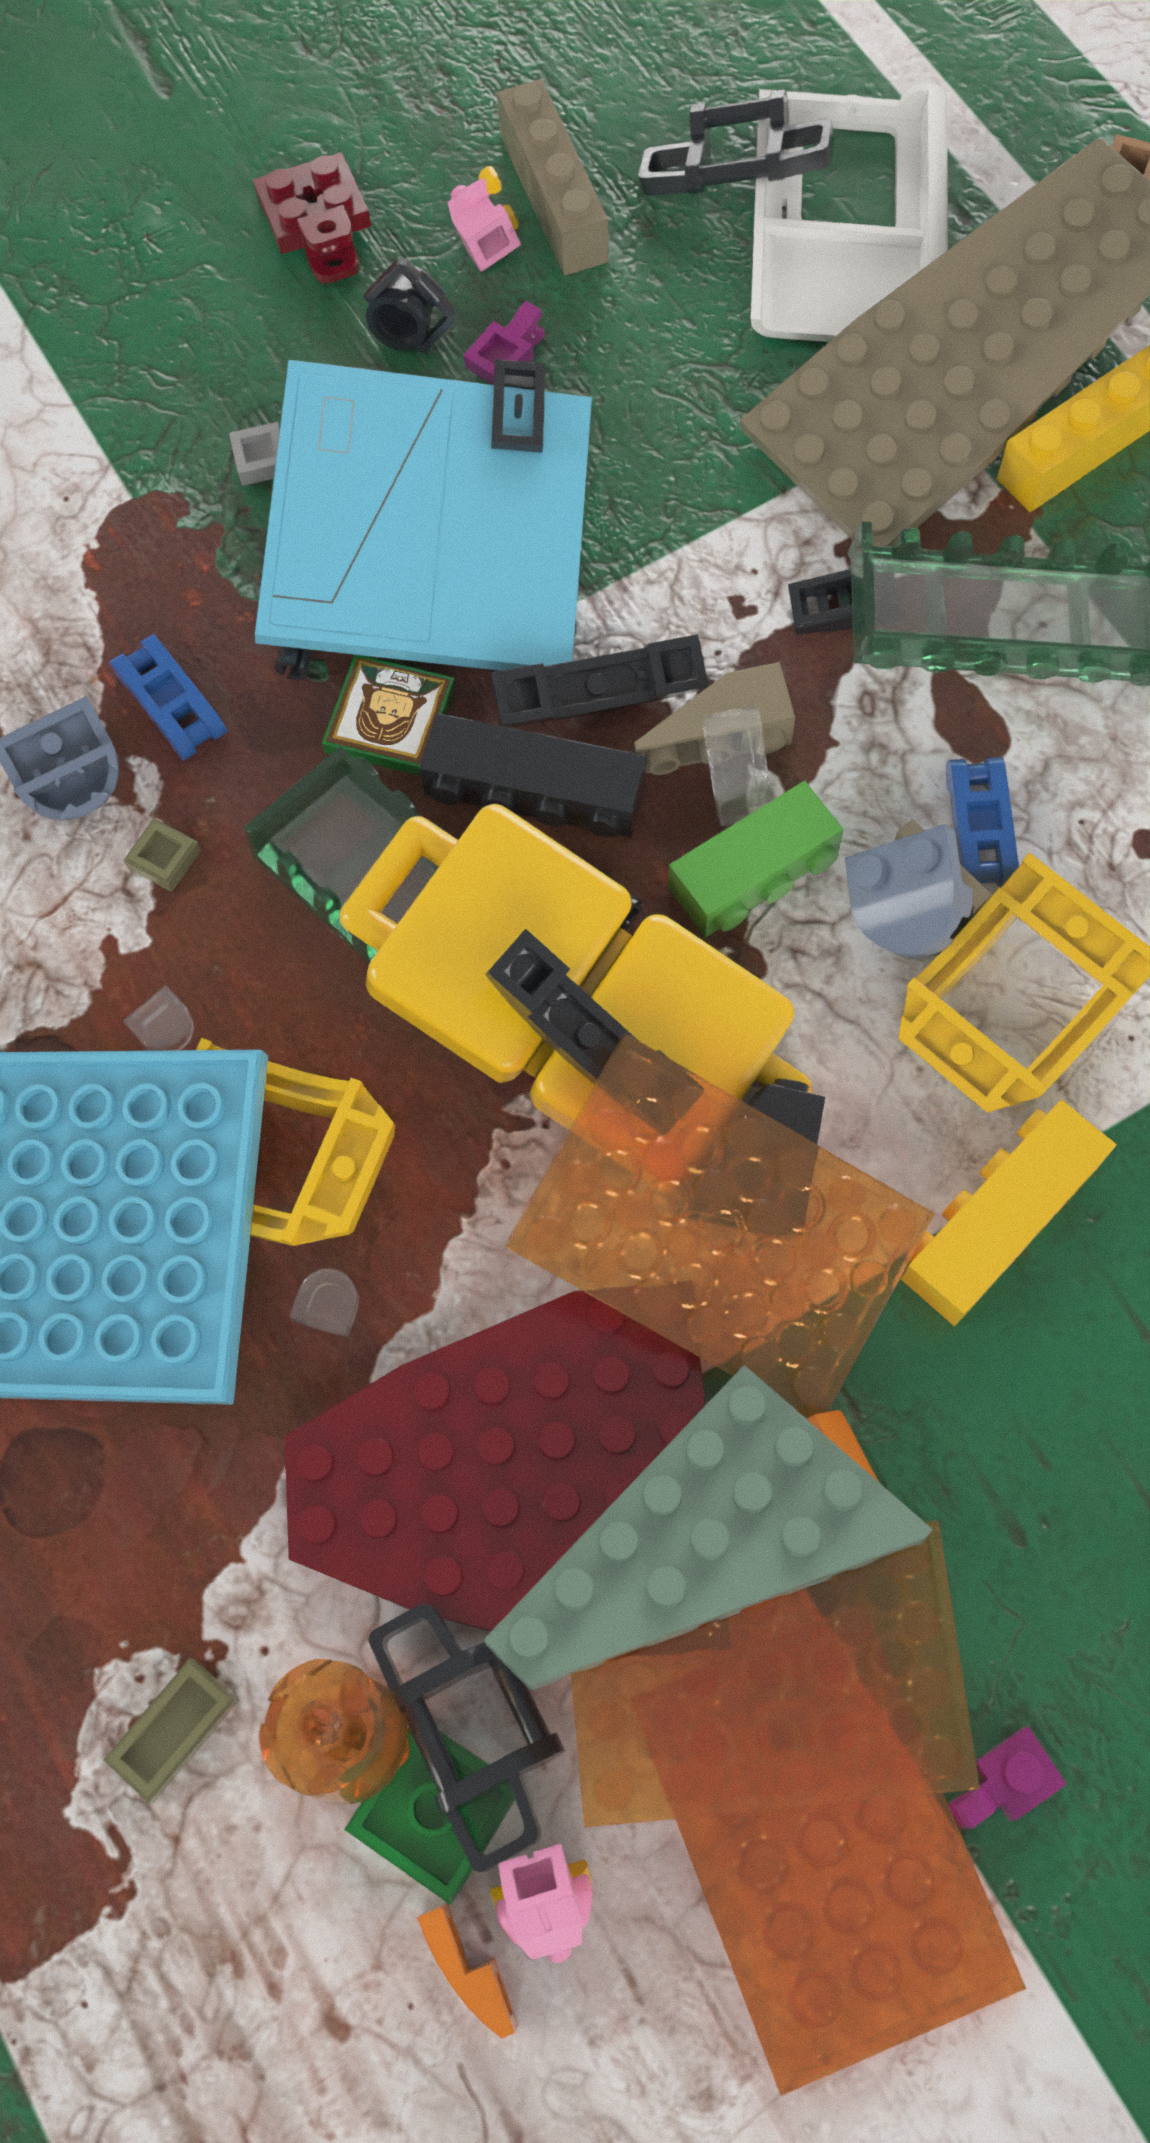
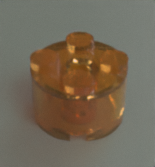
(301, 1724)

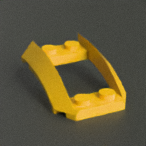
(1072, 927)
(344, 1164)

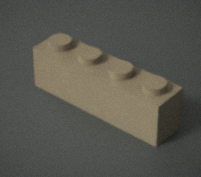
(553, 177)

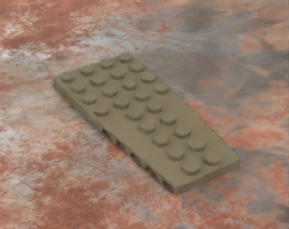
(963, 350)

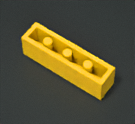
(1079, 434)
(1006, 1211)

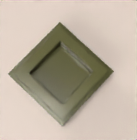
(162, 855)

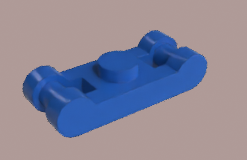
(168, 696)
(983, 818)

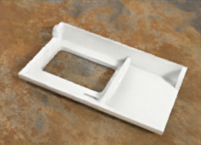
(825, 275)

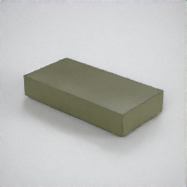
(171, 1730)

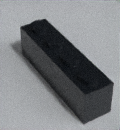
(533, 775)

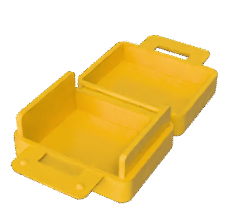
(514, 878)

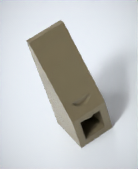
(681, 736)

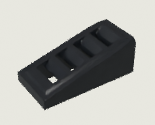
(821, 587)

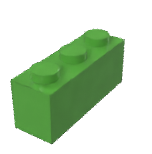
(755, 860)

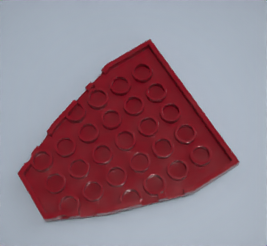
(486, 1457)

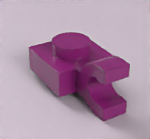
(508, 343)
(1014, 1777)

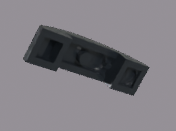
(599, 683)
(555, 1006)

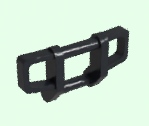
(775, 165)
(452, 1790)

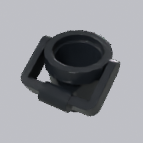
(403, 305)

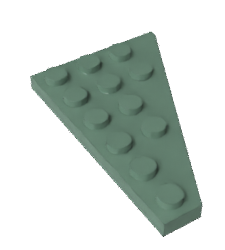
(718, 1522)

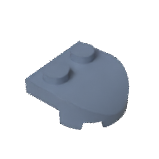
(62, 762)
(910, 892)

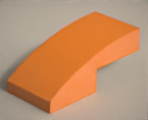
(479, 1986)

